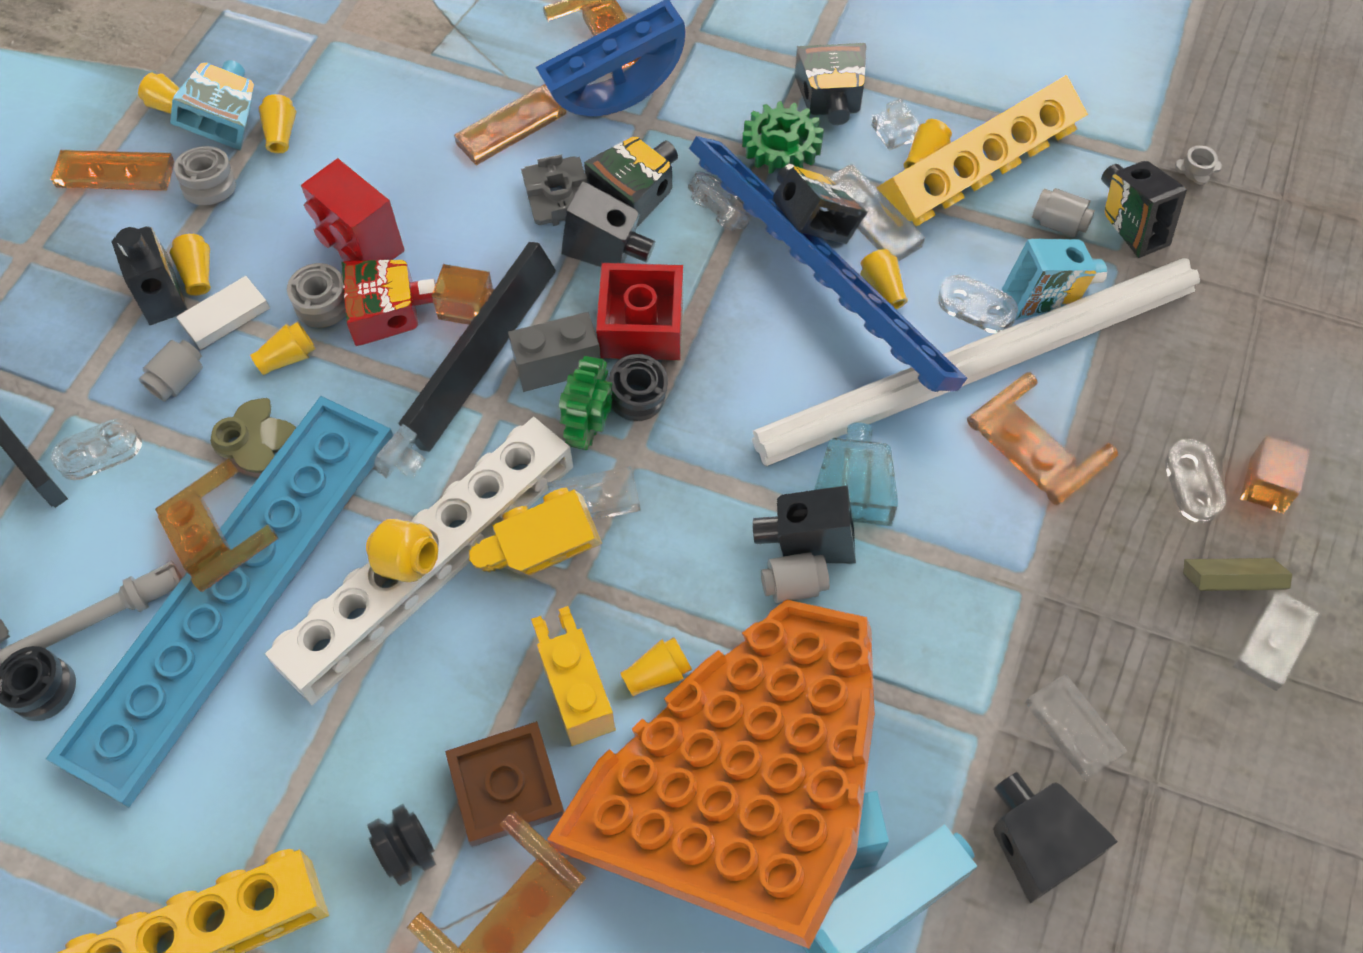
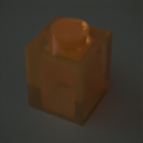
(460, 293)
(1275, 474)

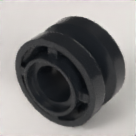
(641, 371)
(36, 683)
(401, 844)

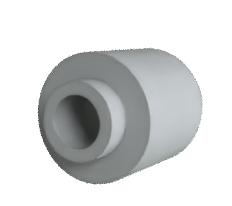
(1063, 212)
(171, 369)
(795, 577)

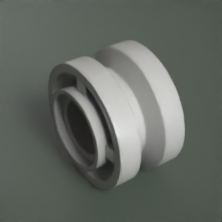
(205, 175)
(317, 295)

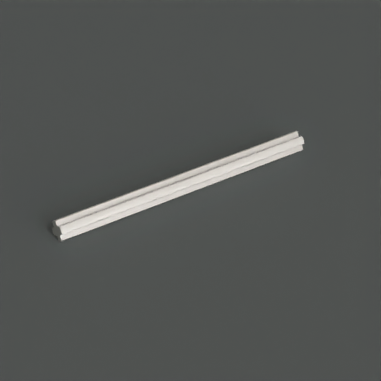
(976, 360)

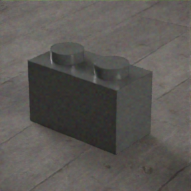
(552, 350)

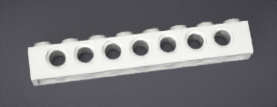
(387, 608)

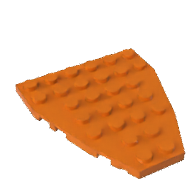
(745, 778)

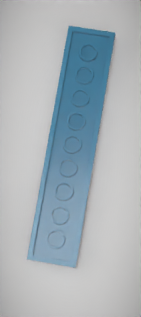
(199, 634)

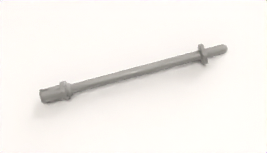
(131, 595)

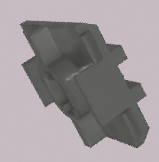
(552, 172)

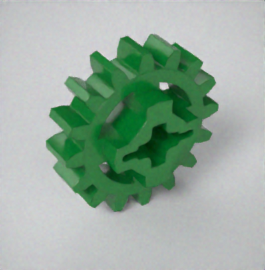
(782, 137)
(585, 402)

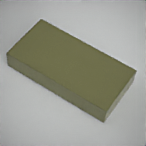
(1237, 574)

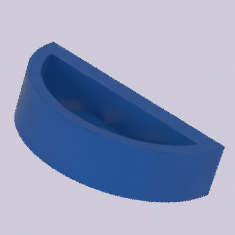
(653, 34)

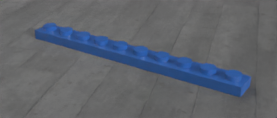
(831, 270)

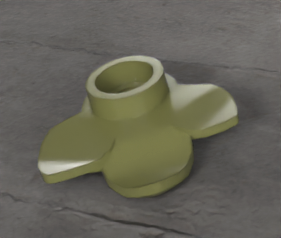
(256, 432)

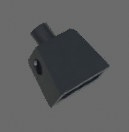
(602, 229)
(813, 523)
(1047, 835)

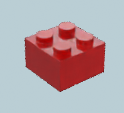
(351, 215)
(640, 310)

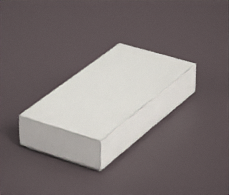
(223, 312)

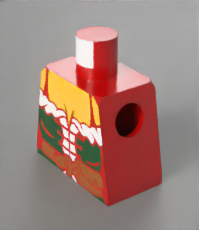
(382, 298)

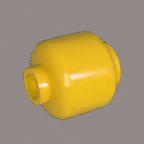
(401, 550)

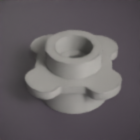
(1199, 164)

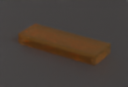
(509, 125)
(113, 170)

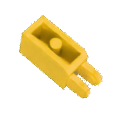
(538, 535)
(574, 680)

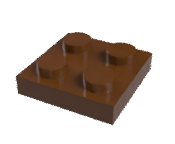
(504, 776)

